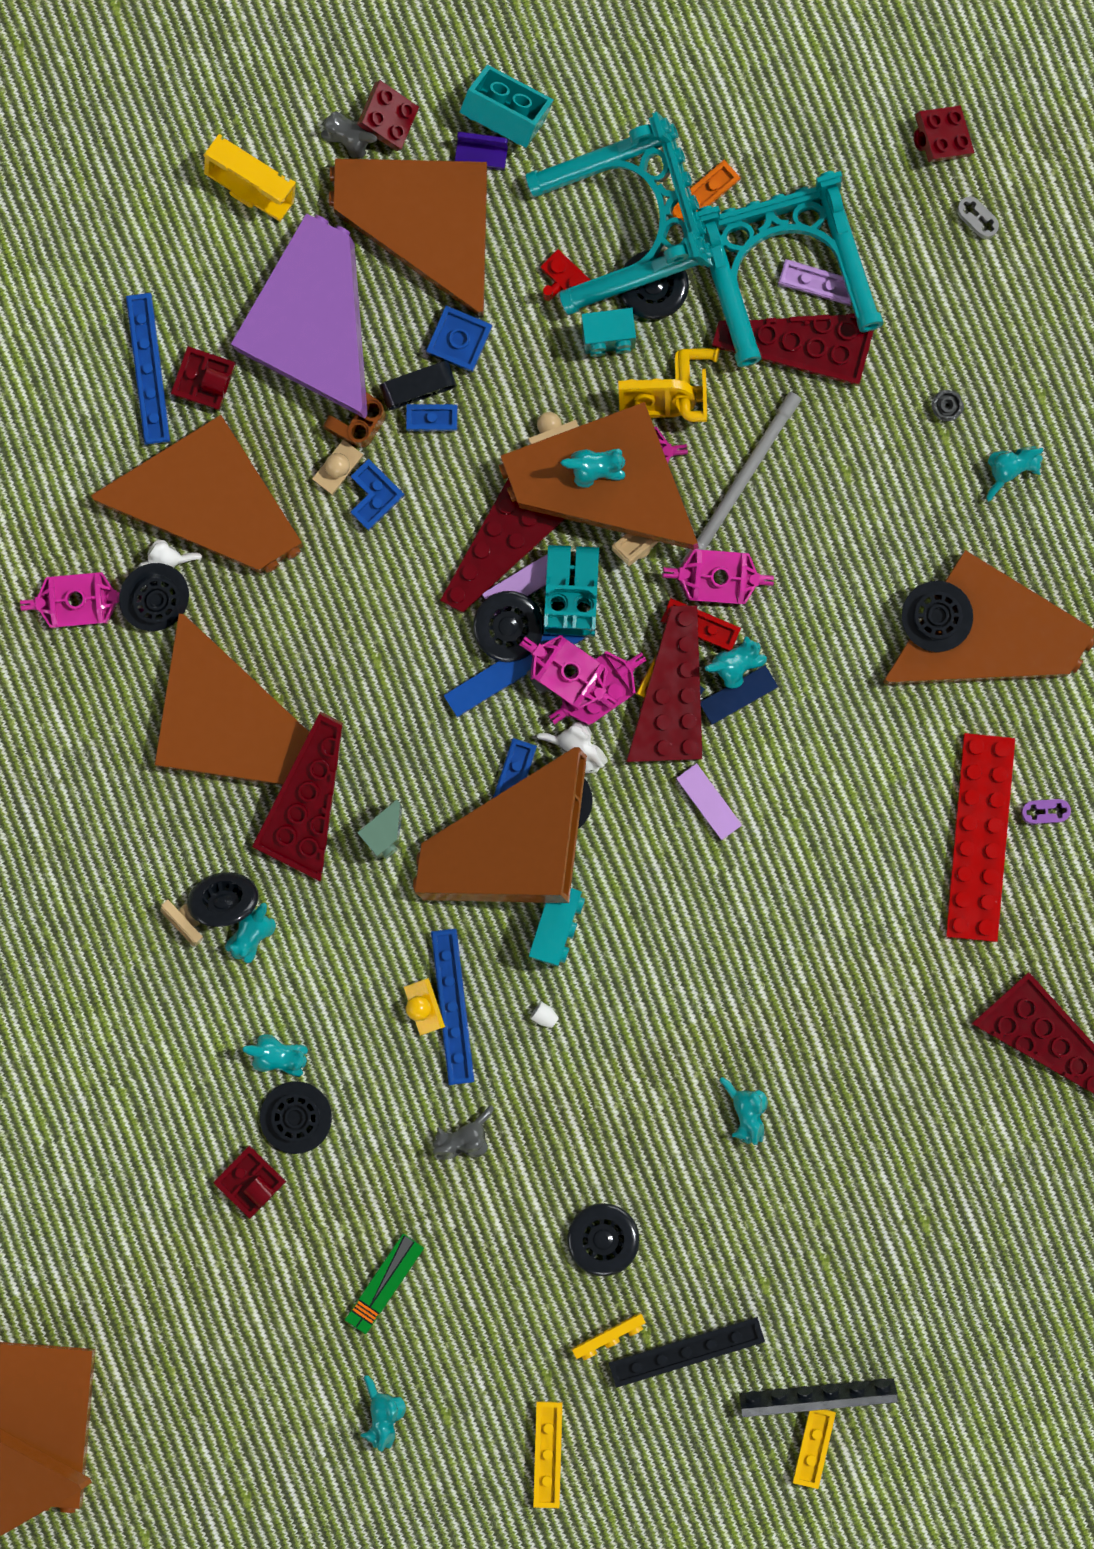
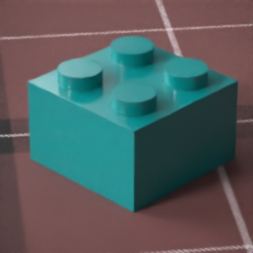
(608, 332)

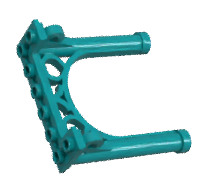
(803, 199)
(677, 258)

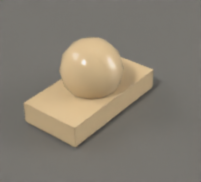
(550, 425)
(337, 467)
(632, 548)
(182, 922)

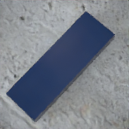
(731, 700)

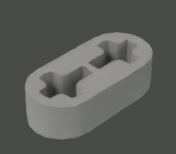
(982, 213)

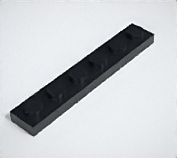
(686, 1352)
(818, 1397)

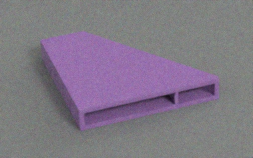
(310, 316)

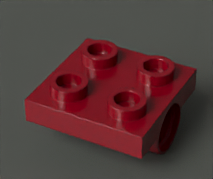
(388, 115)
(943, 134)
(203, 378)
(250, 1182)

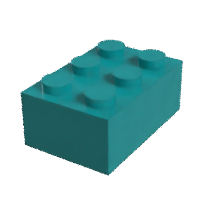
(506, 106)
(555, 928)

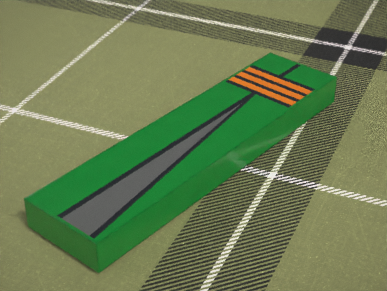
(384, 1283)

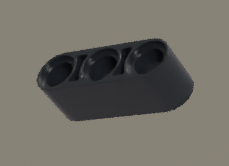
(418, 385)

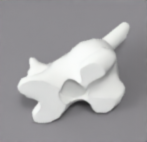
(162, 553)
(579, 736)

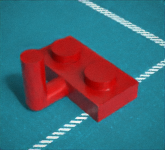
(563, 273)

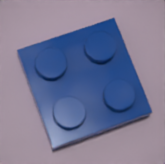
(459, 339)

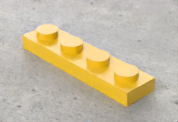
(547, 1454)

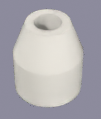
(544, 1015)

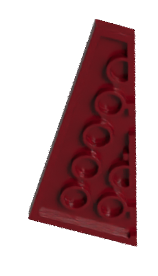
(809, 344)
(499, 545)
(672, 705)
(302, 811)
(1041, 1030)

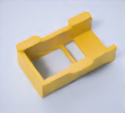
(249, 178)

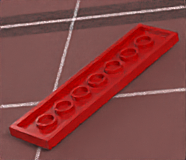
(980, 837)

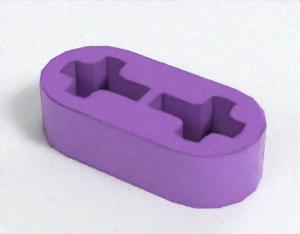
(1046, 805)

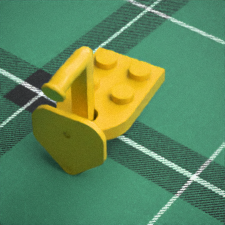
(671, 396)

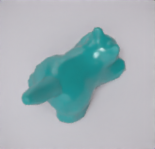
(593, 465)
(1008, 465)
(734, 663)
(250, 933)
(272, 1055)
(749, 1107)
(384, 1412)

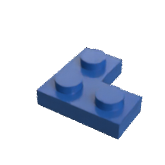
(381, 494)

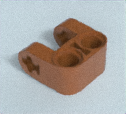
(369, 424)

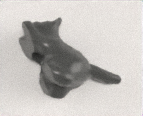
(348, 133)
(468, 1139)

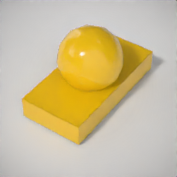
(423, 1007)

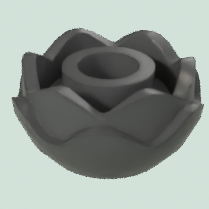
(947, 397)

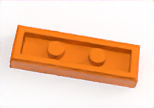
(711, 186)

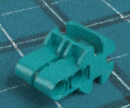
(570, 619)

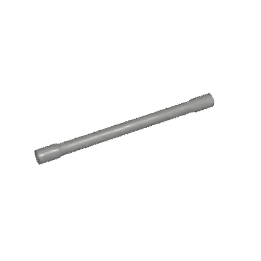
(784, 413)

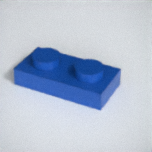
(431, 417)

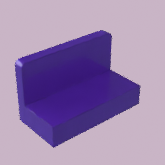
(482, 149)

